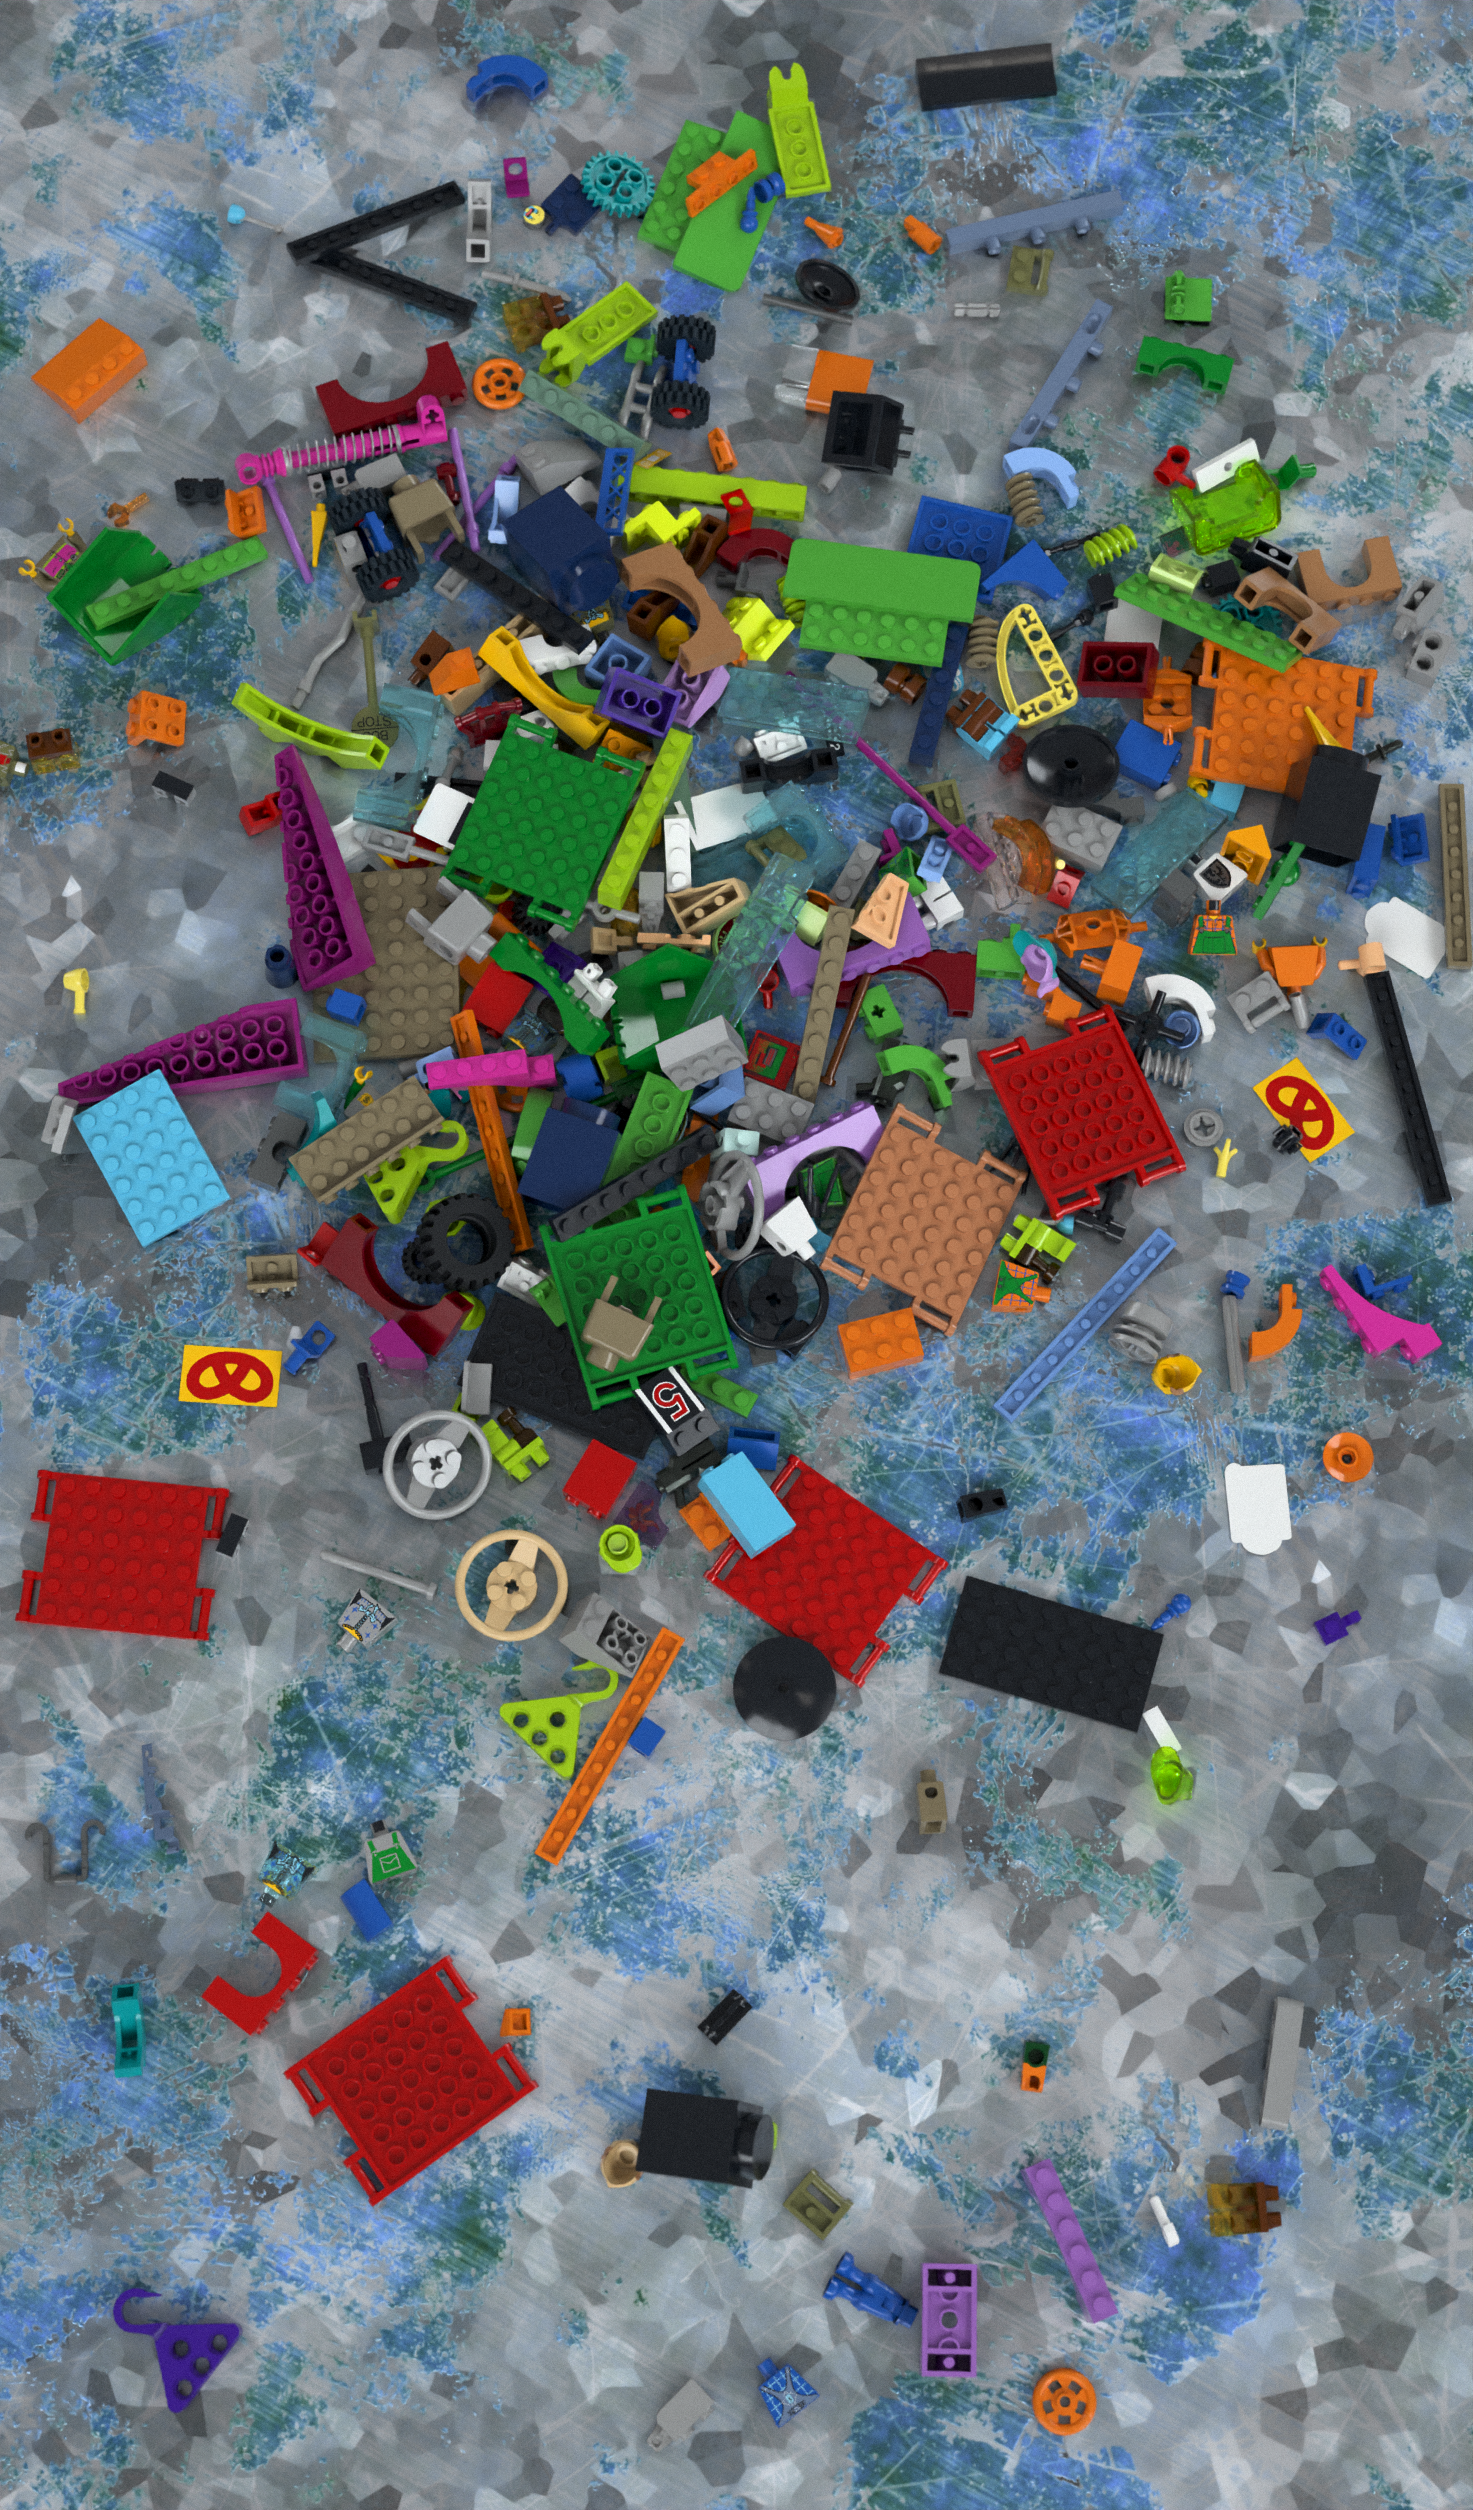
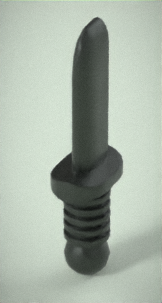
(1381, 752)

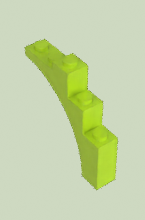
(313, 738)

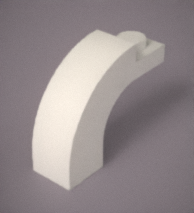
(1187, 995)

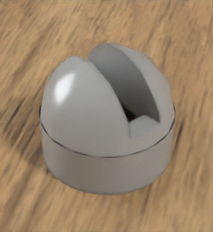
(743, 747)

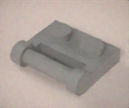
(1254, 995)

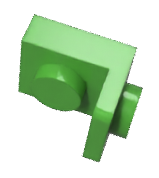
(641, 349)

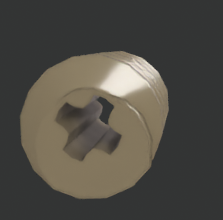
(1023, 500)
(981, 642)

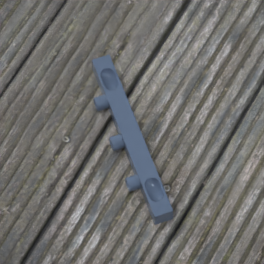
(1034, 223)
(1063, 377)

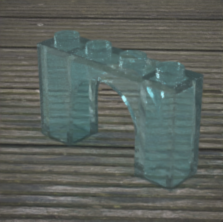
(789, 803)
(347, 1045)

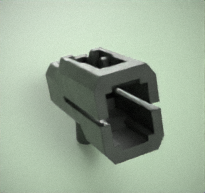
(885, 1088)
(686, 1469)

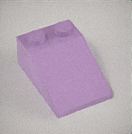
(698, 692)

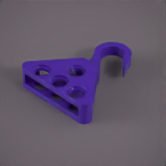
(176, 2367)

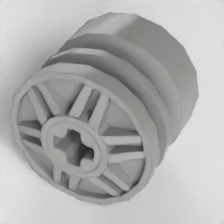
(1140, 1332)

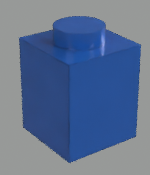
(346, 1007)

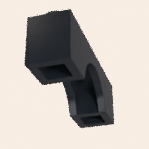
(764, 775)

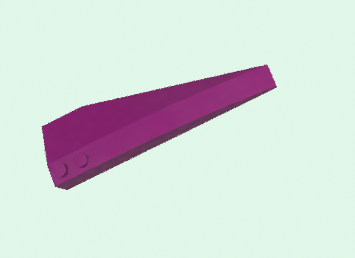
(233, 1052)

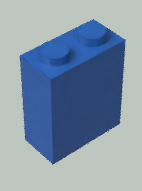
(1146, 757)
(1365, 872)

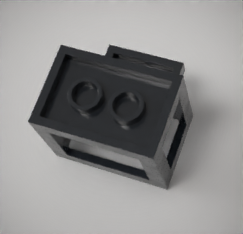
(864, 433)

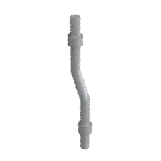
(305, 685)

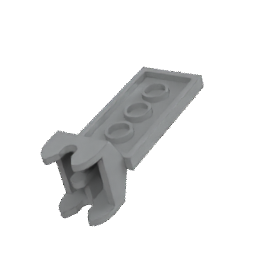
(964, 1065)

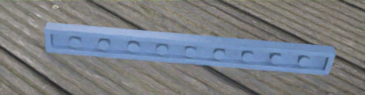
(1084, 1325)

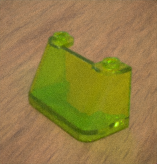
(1233, 510)

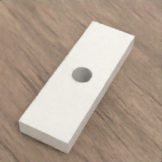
(1224, 465)

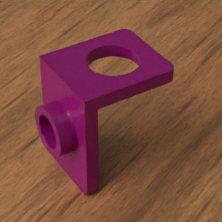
(516, 184)

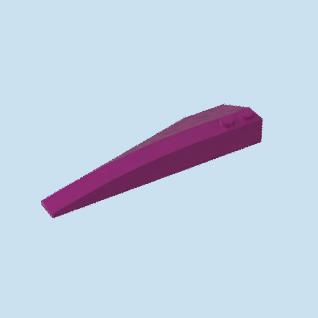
(325, 916)

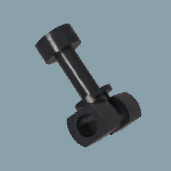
(1103, 1219)

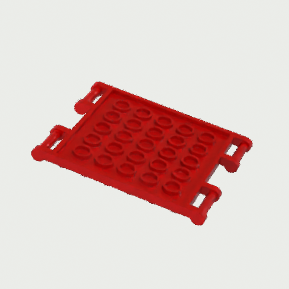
(1082, 1111)
(122, 1556)
(831, 1574)
(410, 2080)

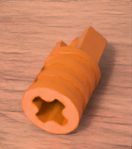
(922, 234)
(722, 450)

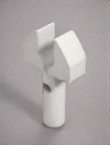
(1168, 2229)

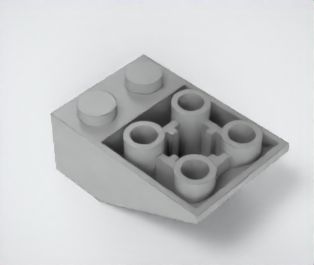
(604, 1636)

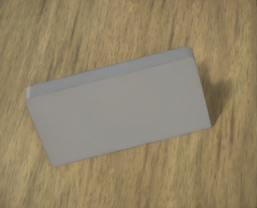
(476, 1388)

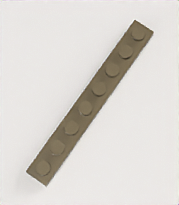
(1455, 876)
(822, 1002)

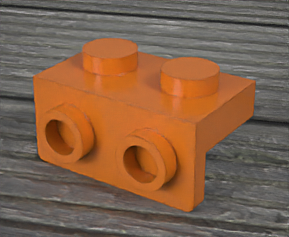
(245, 512)

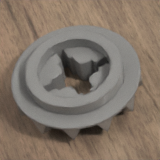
(1208, 1118)

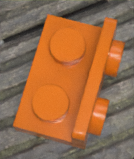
(705, 1523)

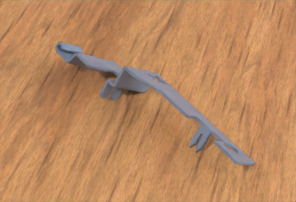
(157, 1811)

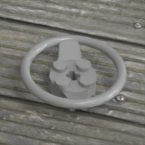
(723, 1203)
(426, 1478)

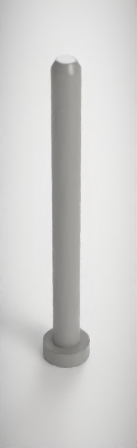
(429, 1590)

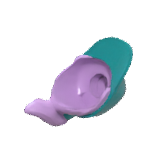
(1039, 959)

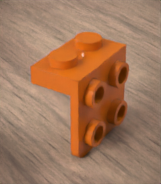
(156, 719)

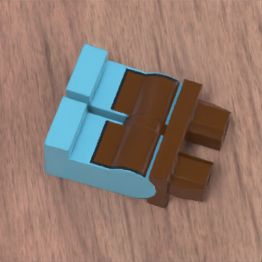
(981, 723)

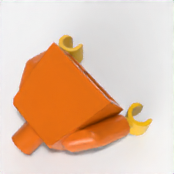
(1292, 965)

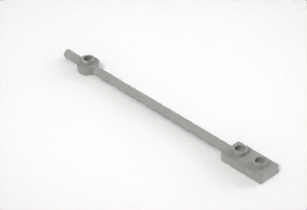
(402, 846)

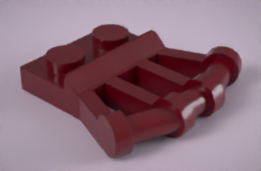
(490, 728)

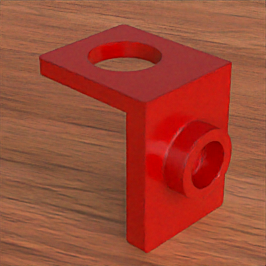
(741, 515)
(1065, 885)
(319, 1244)

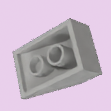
(554, 462)

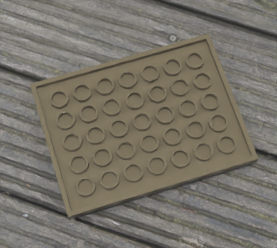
(410, 986)

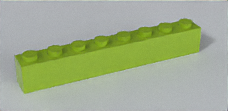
(674, 486)
(645, 819)

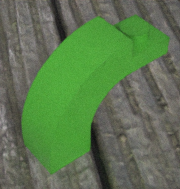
(568, 686)
(924, 1064)
(529, 1126)

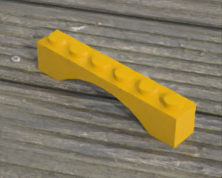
(507, 657)

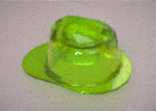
(1170, 1778)

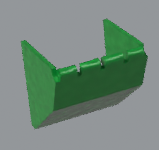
(107, 567)
(643, 1016)

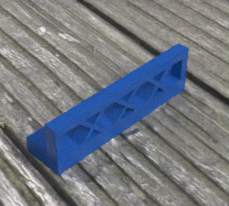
(609, 490)

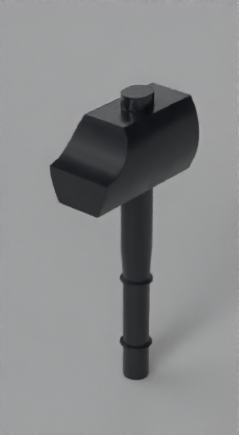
(373, 1451)

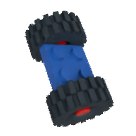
(687, 344)
(387, 571)

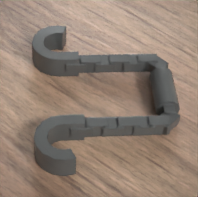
(65, 1879)

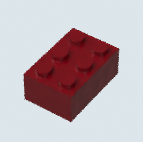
(1118, 669)

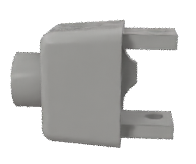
(459, 929)

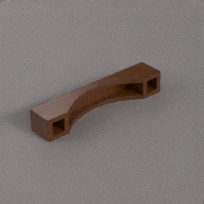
(700, 552)

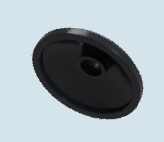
(827, 286)

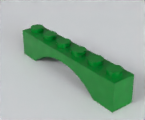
(581, 1027)

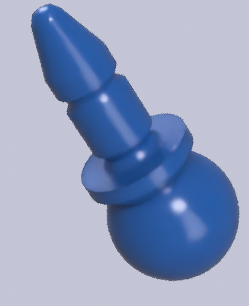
(749, 221)
(1179, 1605)

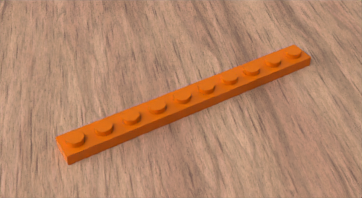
(493, 1135)
(609, 1746)

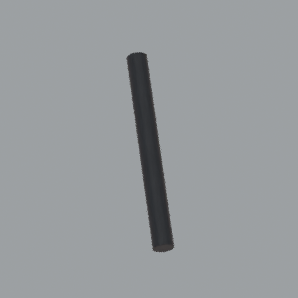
(1084, 993)

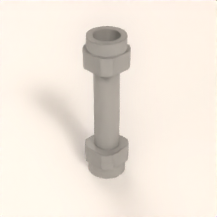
(454, 760)

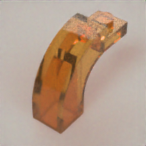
(1036, 853)

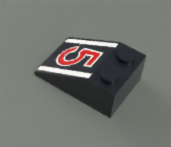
(675, 1411)

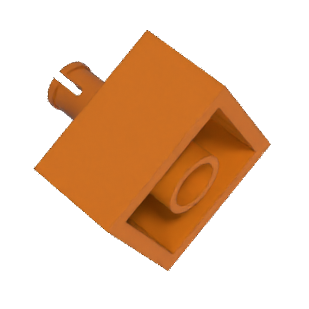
(1115, 972)

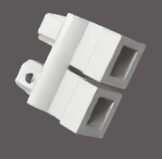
(939, 905)
(595, 994)

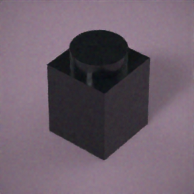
(1327, 806)
(704, 2139)

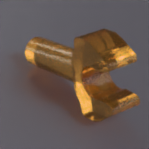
(125, 510)

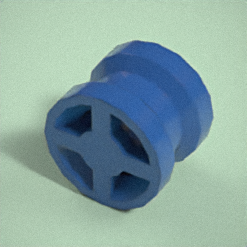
(1235, 1284)

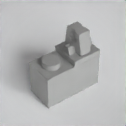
(651, 900)

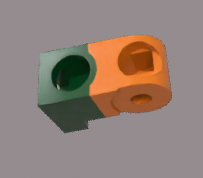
(1034, 2066)

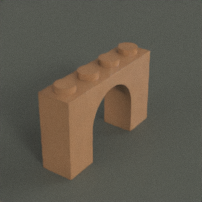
(1382, 580)
(1269, 588)

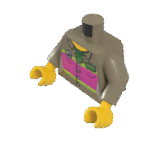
(57, 560)

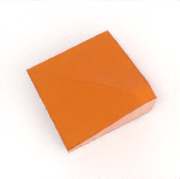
(516, 2022)

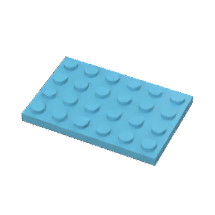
(151, 1158)

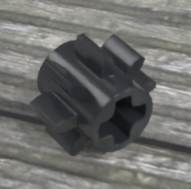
(1287, 1139)

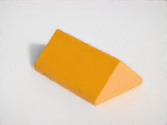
(1248, 851)

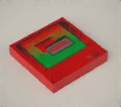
(771, 1060)

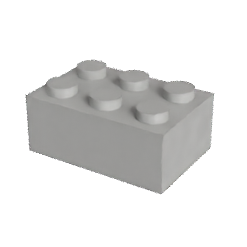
(1081, 837)
(701, 1053)
(770, 1113)

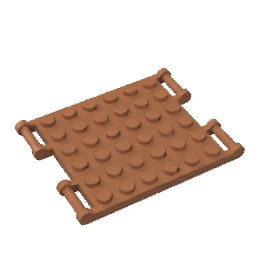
(923, 1219)

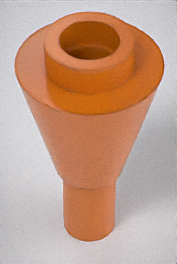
(829, 234)

